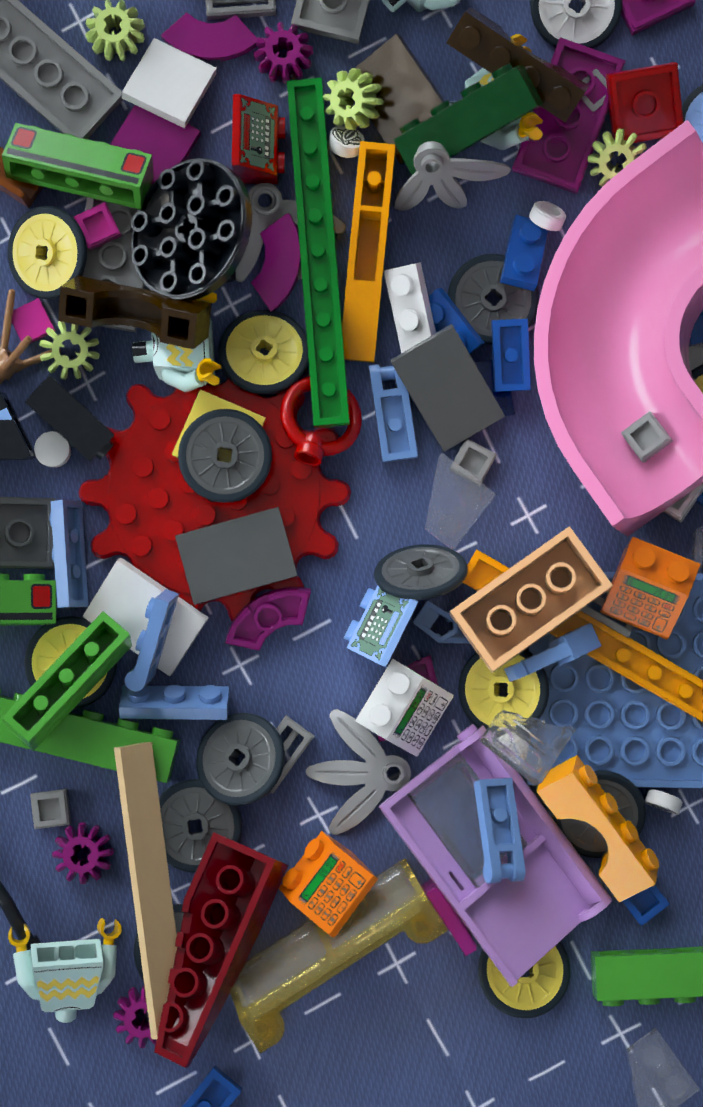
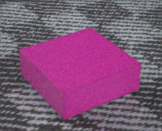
(98, 226)
(31, 320)

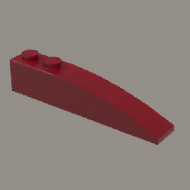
(216, 936)

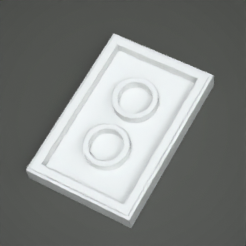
(125, 600)

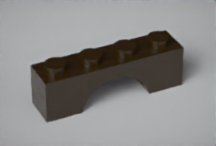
(492, 49)
(101, 303)

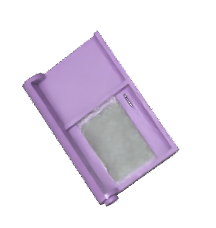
(441, 828)

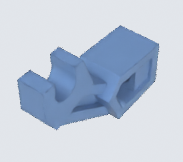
(428, 616)
(561, 650)

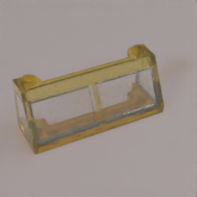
(312, 957)

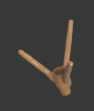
(10, 361)

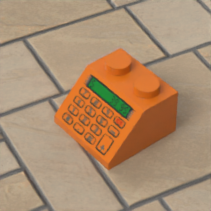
(650, 587)
(327, 883)

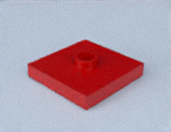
(645, 101)

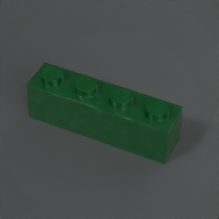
(474, 116)

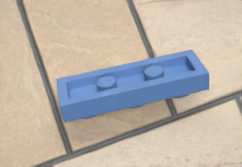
(69, 553)
(175, 702)

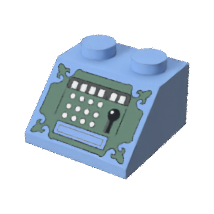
(380, 625)

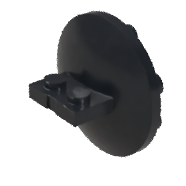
(191, 229)

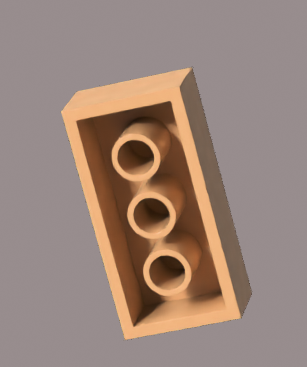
(530, 599)

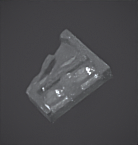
(455, 502)
(526, 743)
(658, 1074)

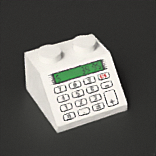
(404, 708)

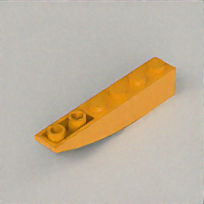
(367, 250)

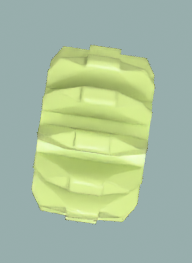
(110, 18)
(363, 95)
(607, 150)
(63, 360)

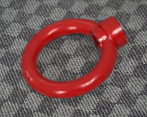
(310, 447)

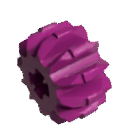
(269, 52)
(71, 847)
(128, 1014)

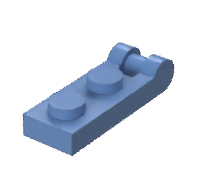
(392, 416)
(152, 641)
(499, 830)

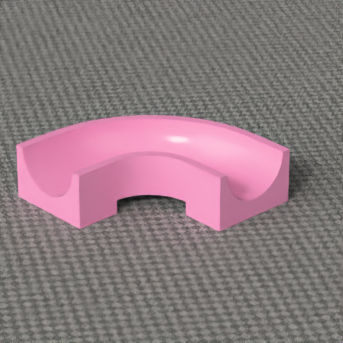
(620, 331)

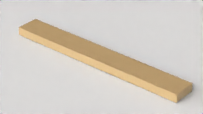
(147, 872)

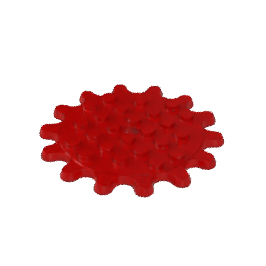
(153, 502)

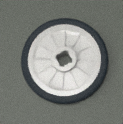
(588, 27)

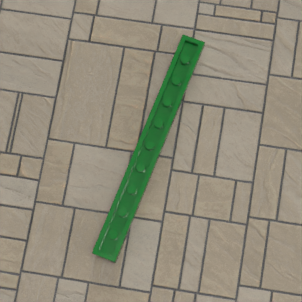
(318, 253)

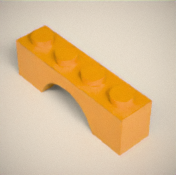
(574, 793)

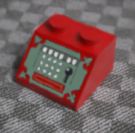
(256, 140)

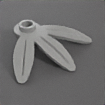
(438, 169)
(263, 218)
(348, 772)

